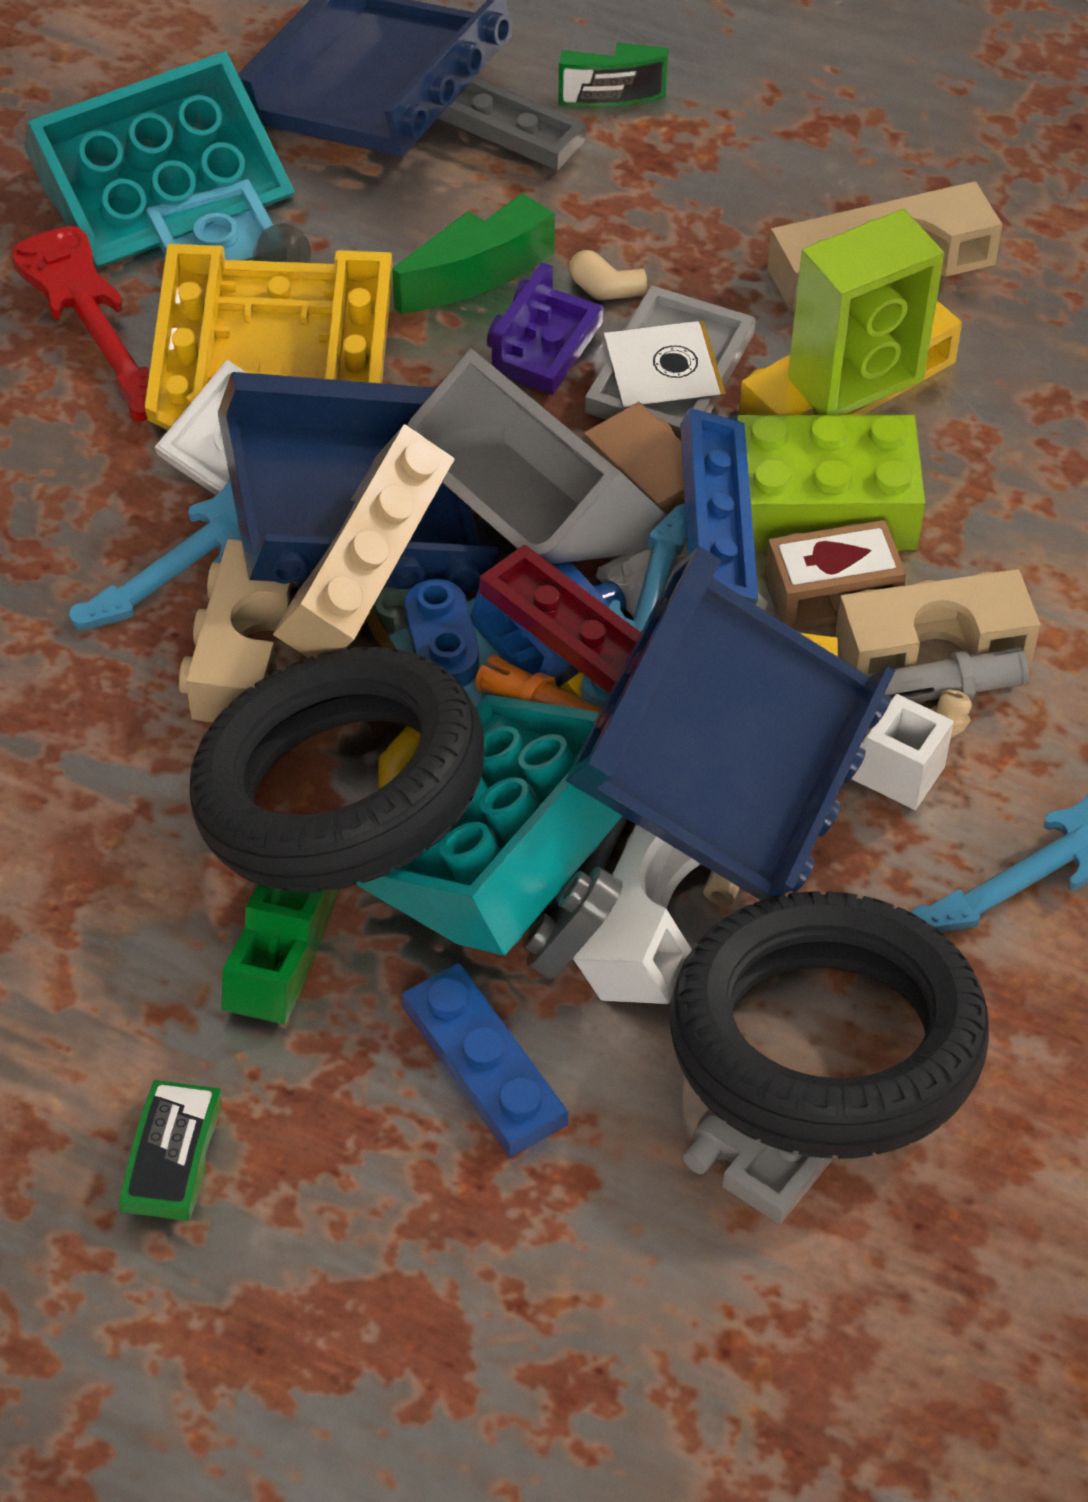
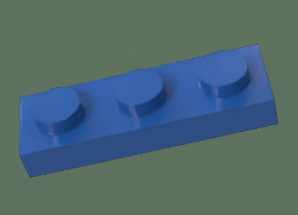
(485, 1060)

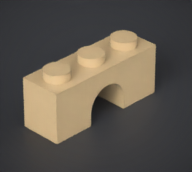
(973, 612)
(224, 657)

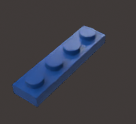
(719, 497)

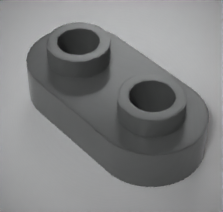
(581, 912)

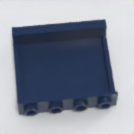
(371, 68)
(300, 456)
(730, 733)

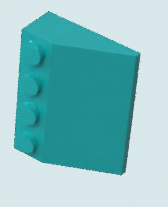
(154, 148)
(516, 837)

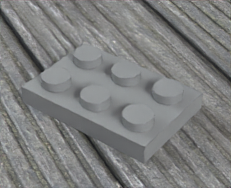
(728, 335)

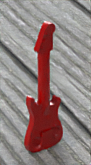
(63, 270)

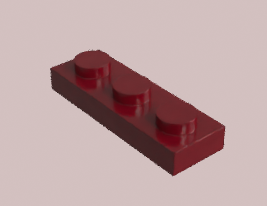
(560, 615)

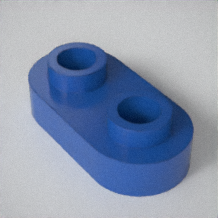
(442, 628)

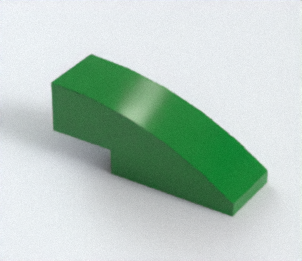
(475, 256)
(275, 952)

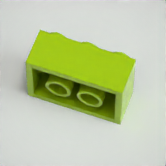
(864, 313)
(834, 473)

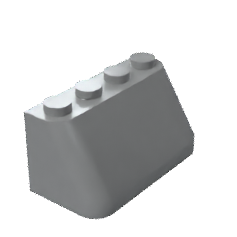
(531, 470)

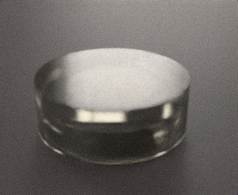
(282, 244)

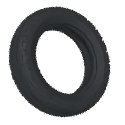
(362, 838)
(812, 1111)

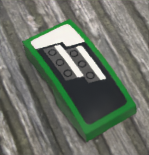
(601, 80)
(170, 1150)

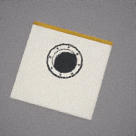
(664, 363)

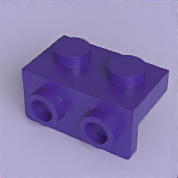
(542, 332)

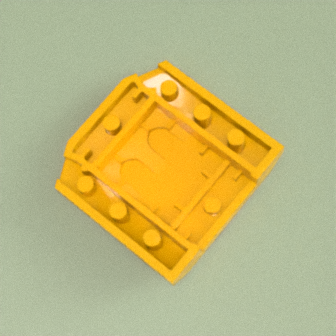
(265, 321)

